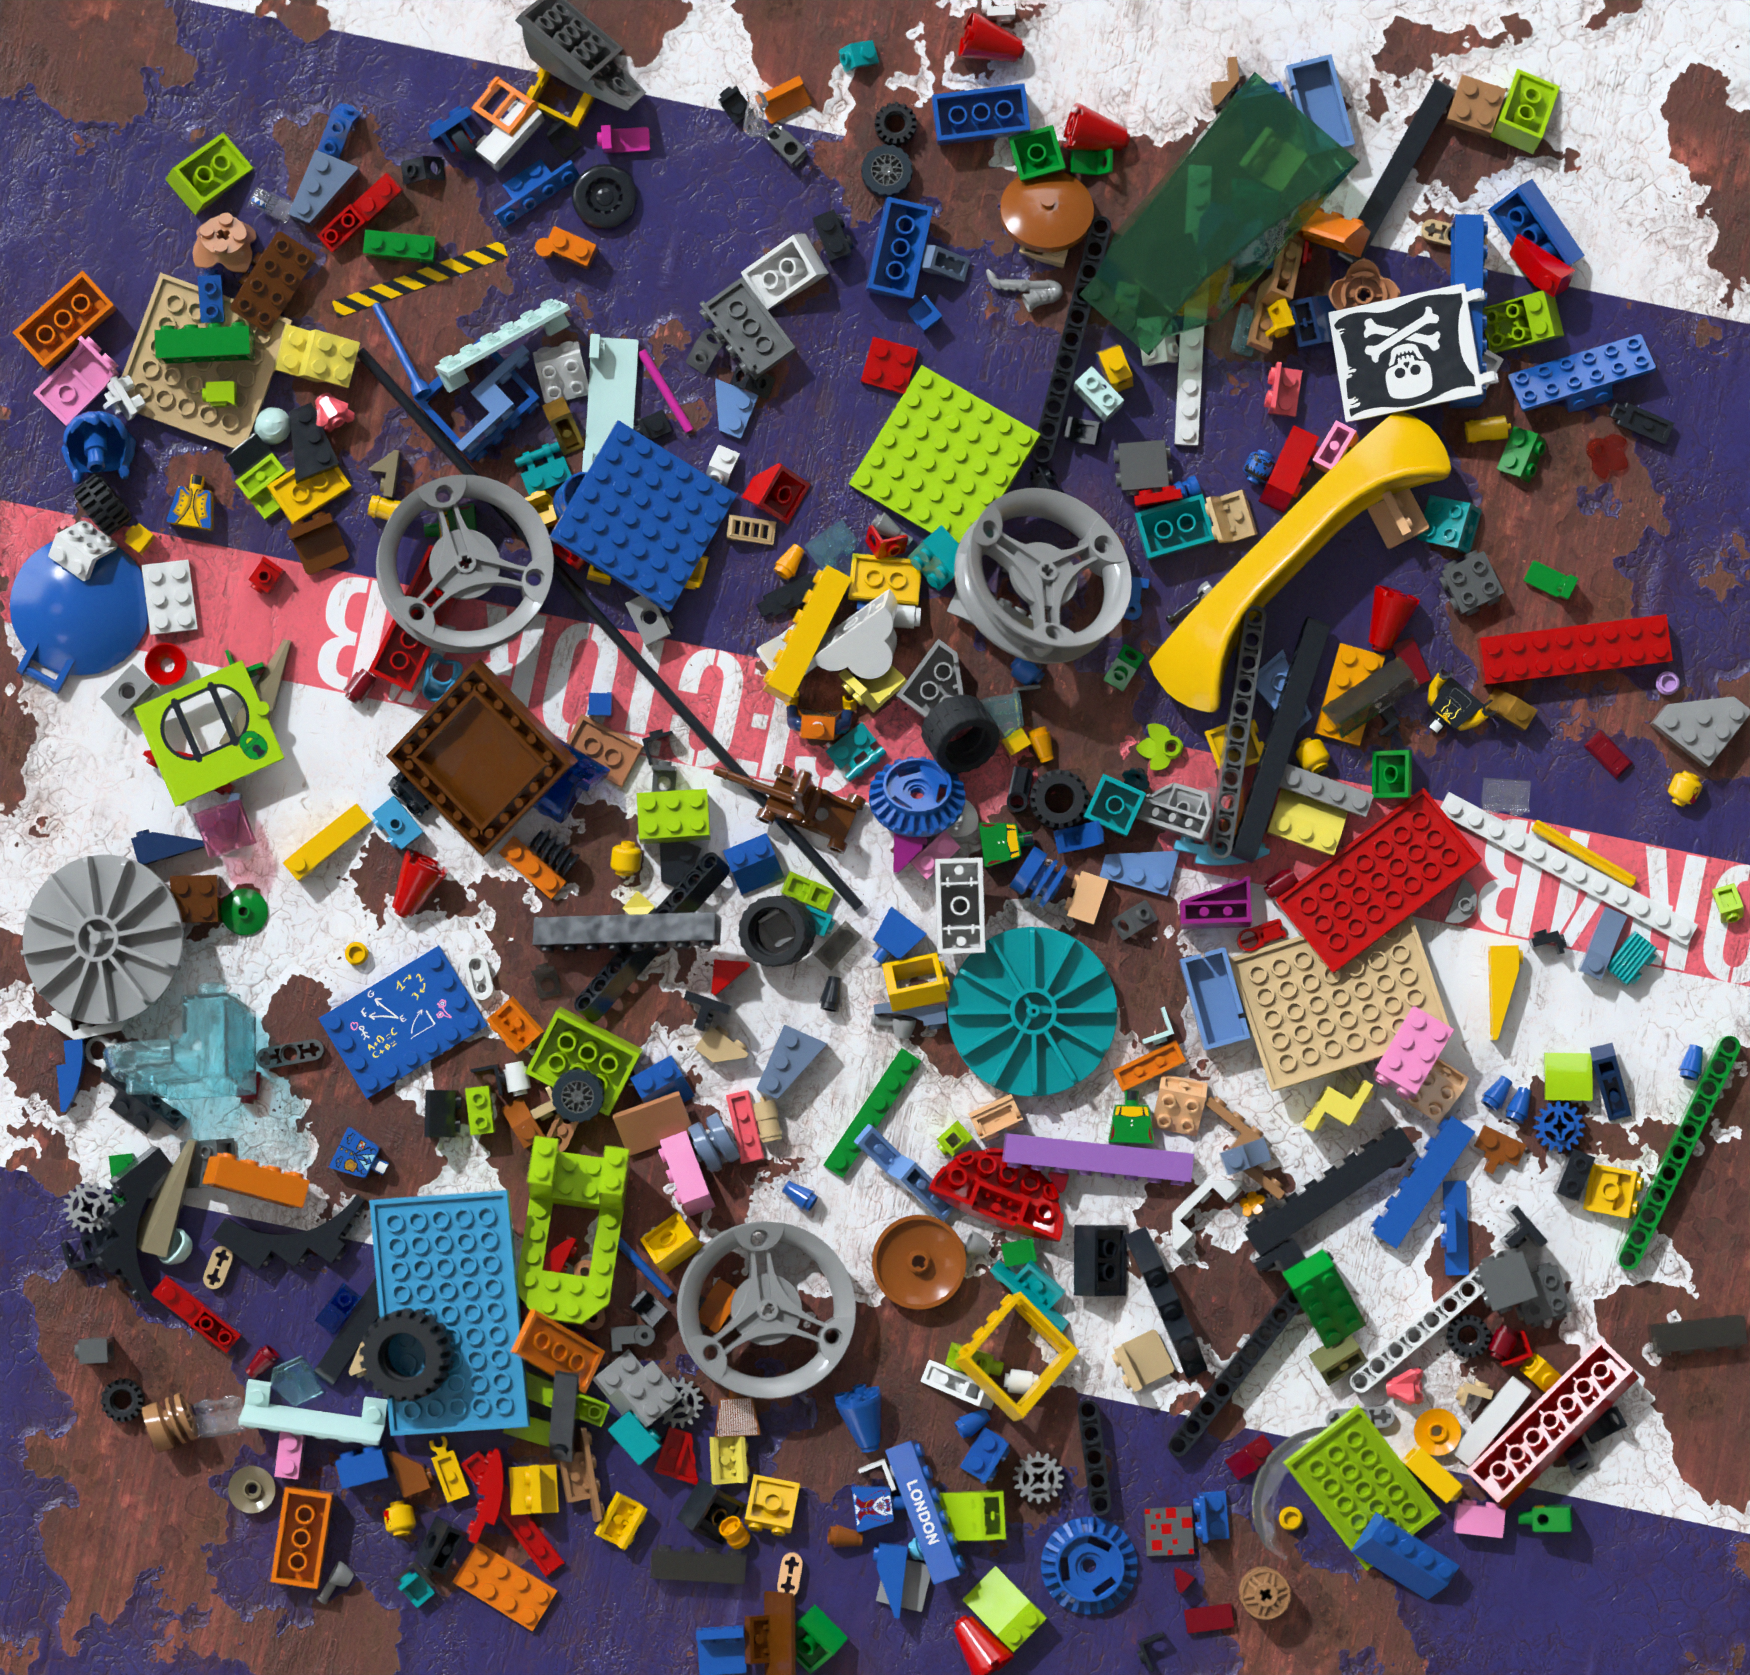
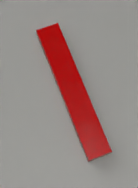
(521, 1526)

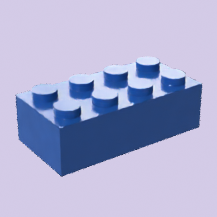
(980, 114)

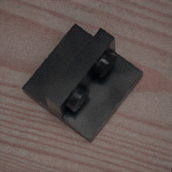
(704, 1017)
(1524, 1227)

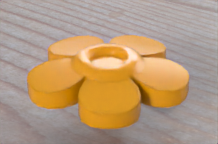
(1252, 1204)

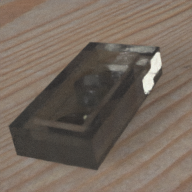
(838, 945)

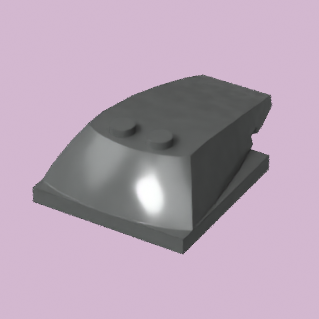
(577, 52)

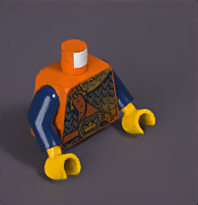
(819, 723)

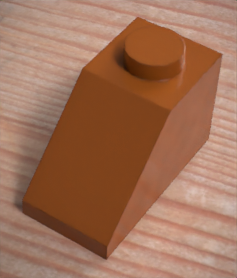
(522, 1122)
(410, 1473)

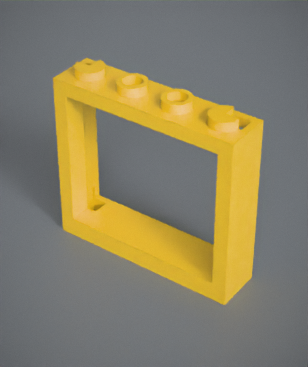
(1045, 1328)

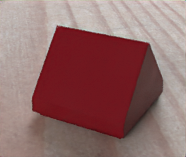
(1059, 1180)
(1182, 1579)

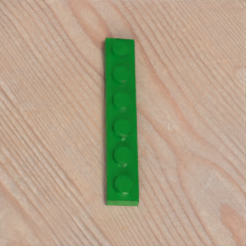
(872, 1110)

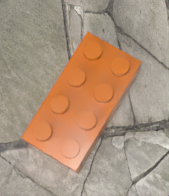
(63, 319)
(257, 1182)
(302, 1537)

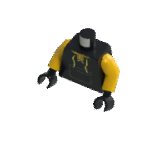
(1454, 704)

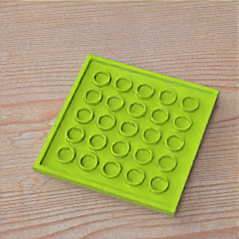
(943, 456)

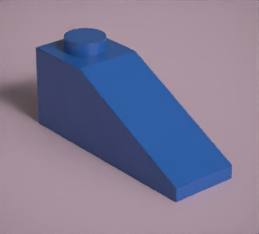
(891, 1569)

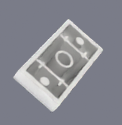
(862, 641)
(960, 905)

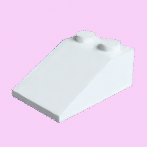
(785, 271)

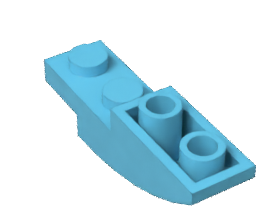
(1202, 857)

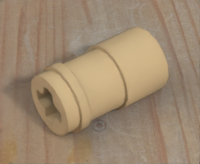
(767, 1118)

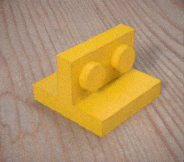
(671, 1243)
(533, 1489)

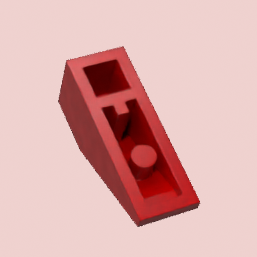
(1541, 267)

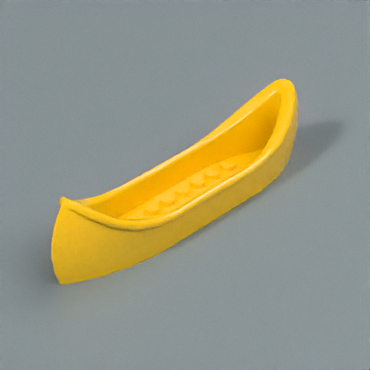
(1390, 458)

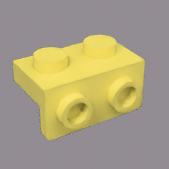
(728, 1460)

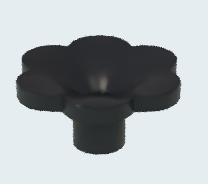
(1136, 778)

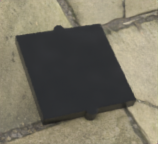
(247, 454)

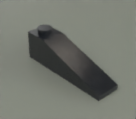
(564, 1424)

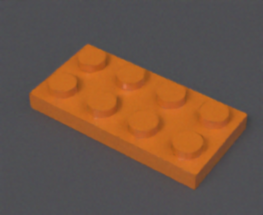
(557, 1348)
(505, 1586)

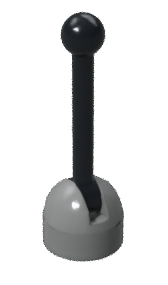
(1202, 592)

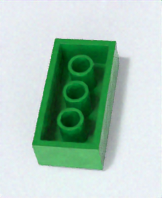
(204, 344)
(1324, 1298)

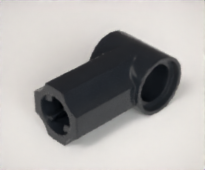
(1019, 787)

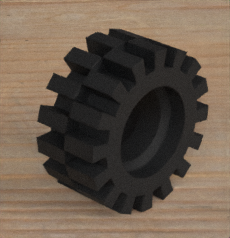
(895, 110)
(1482, 1336)
(110, 1407)

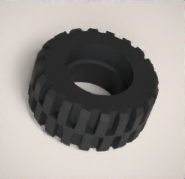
(377, 1359)

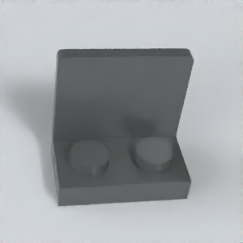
(203, 1150)

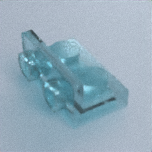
(1241, 332)
(832, 544)

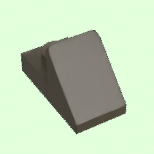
(389, 466)

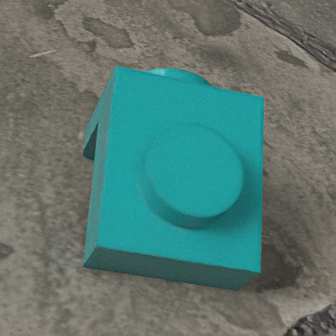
(858, 55)
(822, 920)
(415, 1588)

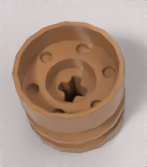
(167, 1423)
(1260, 1579)

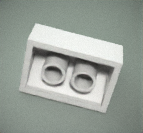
(499, 146)

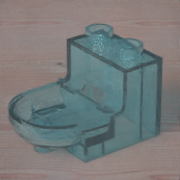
(208, 1059)

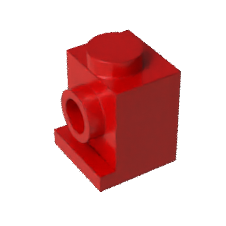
(274, 575)

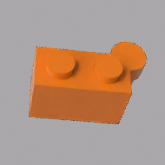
(567, 247)

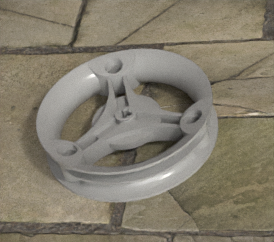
(468, 546)
(1042, 575)
(772, 1326)

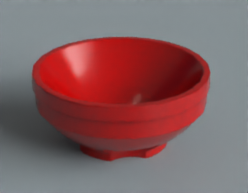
(157, 655)

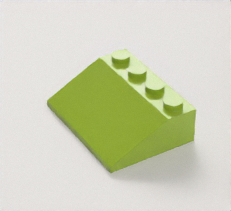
(576, 1044)

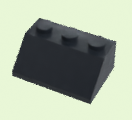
(1100, 1260)

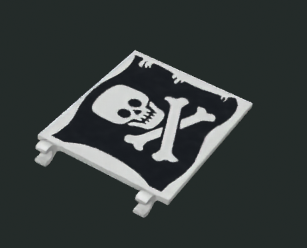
(1407, 352)

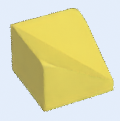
(638, 905)

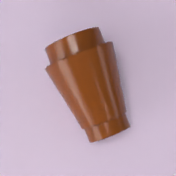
(843, 1537)

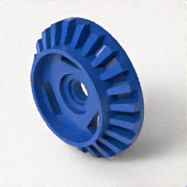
(919, 816)
(1071, 1542)

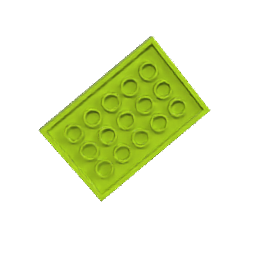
(1355, 1474)

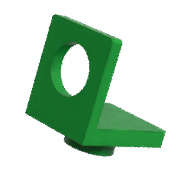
(1091, 162)
(1123, 668)
(252, 670)
(1018, 1252)

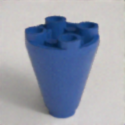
(862, 1415)

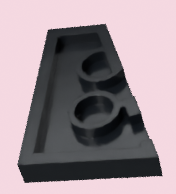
(310, 445)

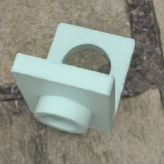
(1161, 1037)

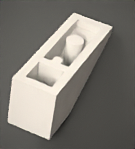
(956, 1384)

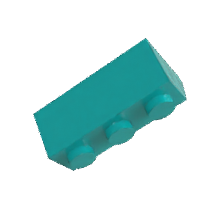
(1174, 527)

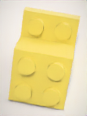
(316, 356)
(1338, 1106)

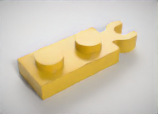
(449, 1471)

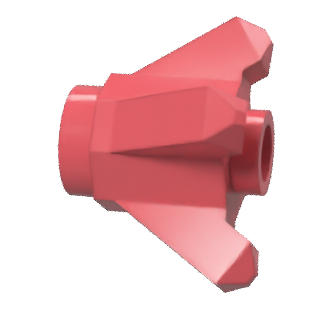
(332, 412)
(1406, 1386)

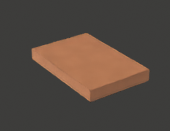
(606, 747)
(652, 1121)

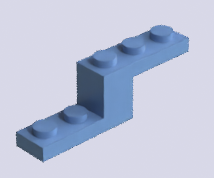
(493, 399)
(901, 1170)

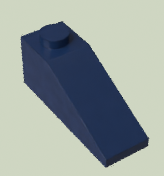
(159, 846)
(1610, 1081)

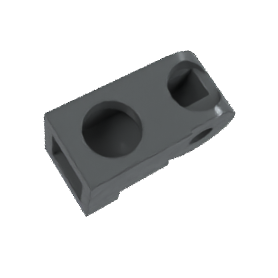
(786, 145)
(640, 1334)

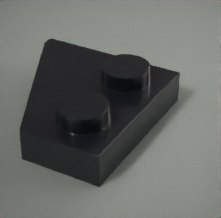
(677, 861)

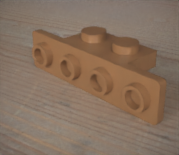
(579, 1477)

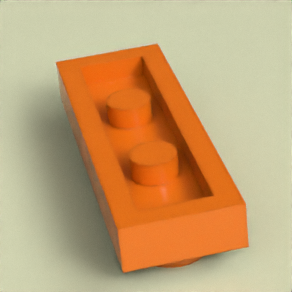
(532, 867)
(1149, 1065)

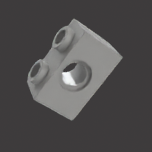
(649, 632)
(115, 697)

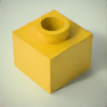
(139, 538)
(1016, 742)

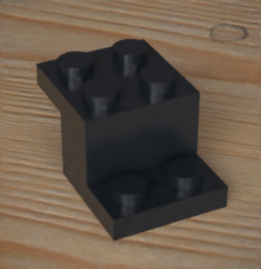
(1287, 1255)

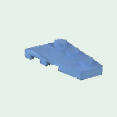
(1271, 681)
(1141, 870)

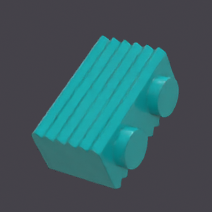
(1631, 958)

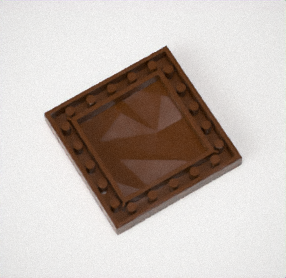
(481, 757)

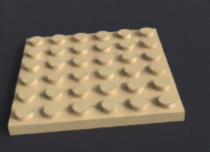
(175, 390)

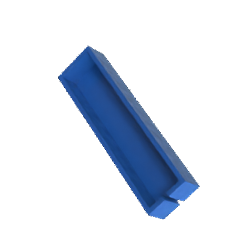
(1467, 262)

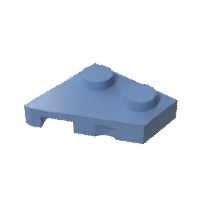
(733, 408)

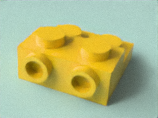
(1254, 748)
(1613, 1191)
(771, 1505)

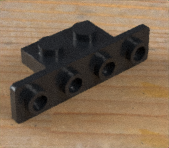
(142, 1109)

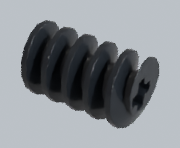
(553, 851)

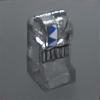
(271, 205)

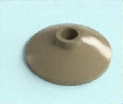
(243, 1498)

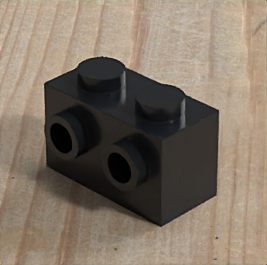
(830, 232)

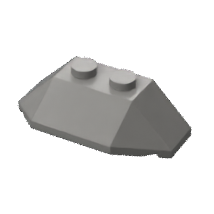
(1178, 811)

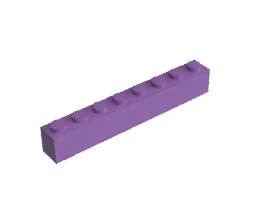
(1097, 1158)

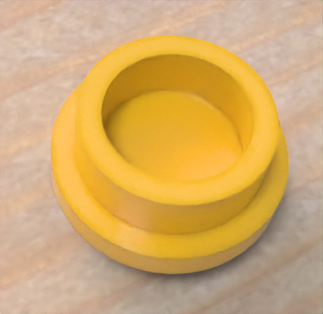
(356, 953)
(1290, 1518)

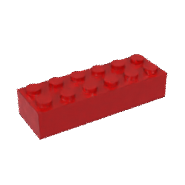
(400, 656)

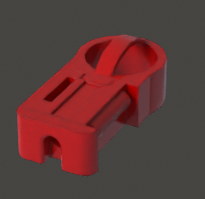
(1263, 933)

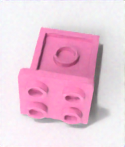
(77, 381)
(1412, 1053)

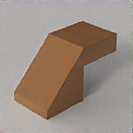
(1222, 89)

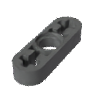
(272, 1051)

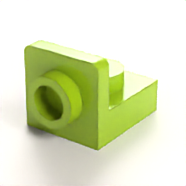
(1728, 903)

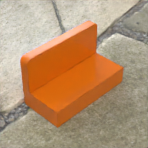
(786, 100)
(717, 1305)

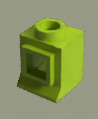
(220, 394)
(961, 1132)

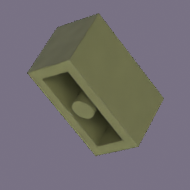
(1338, 1359)

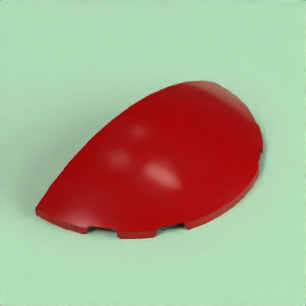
(1001, 1195)

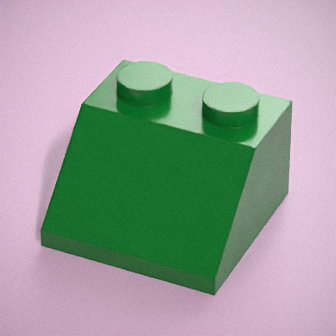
(816, 1639)

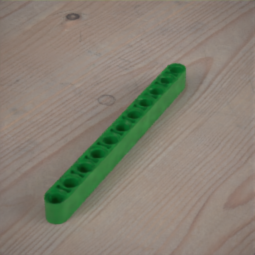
(1687, 1145)

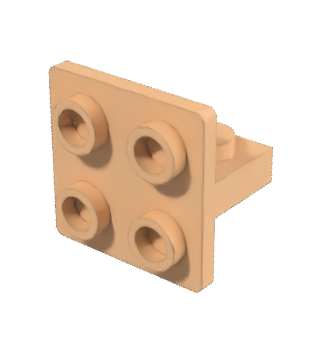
(1398, 518)

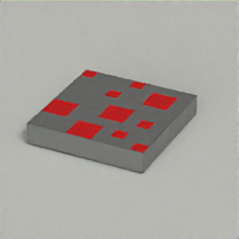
(1169, 1531)

